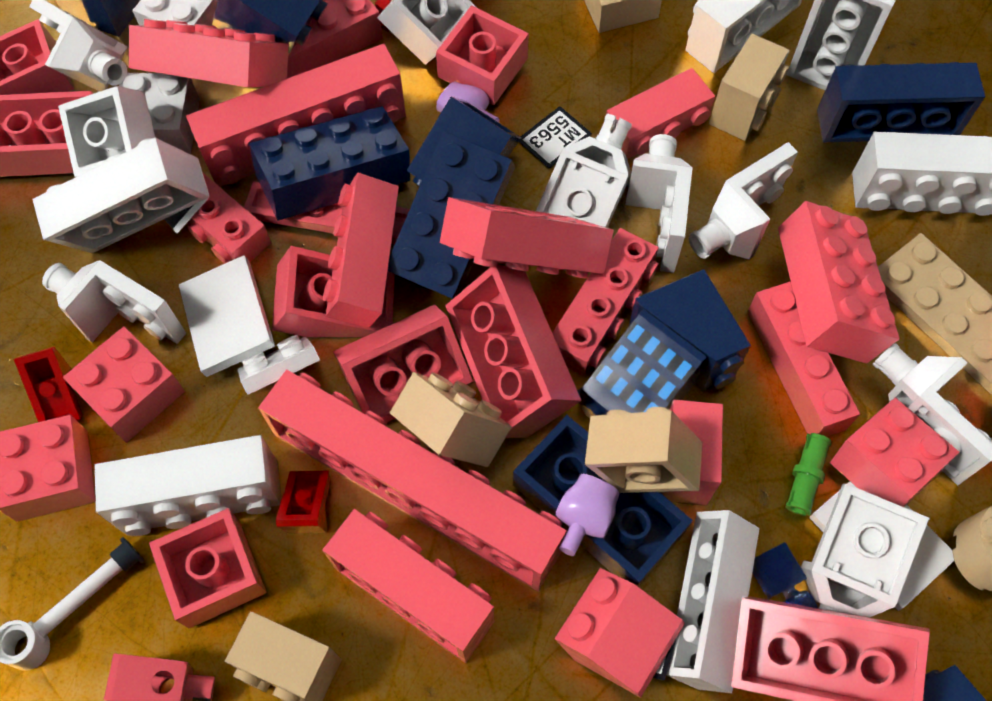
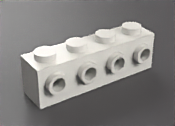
(711, 600)

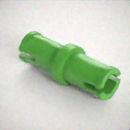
(808, 474)

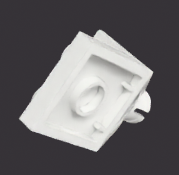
(82, 49)
(590, 176)
(663, 184)
(736, 217)
(101, 292)
(918, 390)
(864, 554)

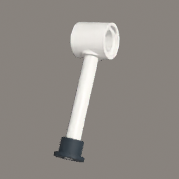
(38, 642)

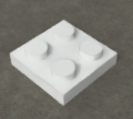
(264, 370)

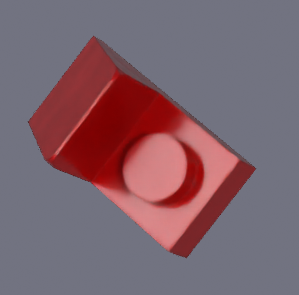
(45, 386)
(304, 502)

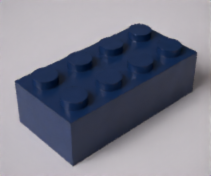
(899, 100)
(313, 163)
(458, 172)
(643, 523)

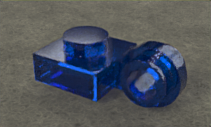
(779, 573)

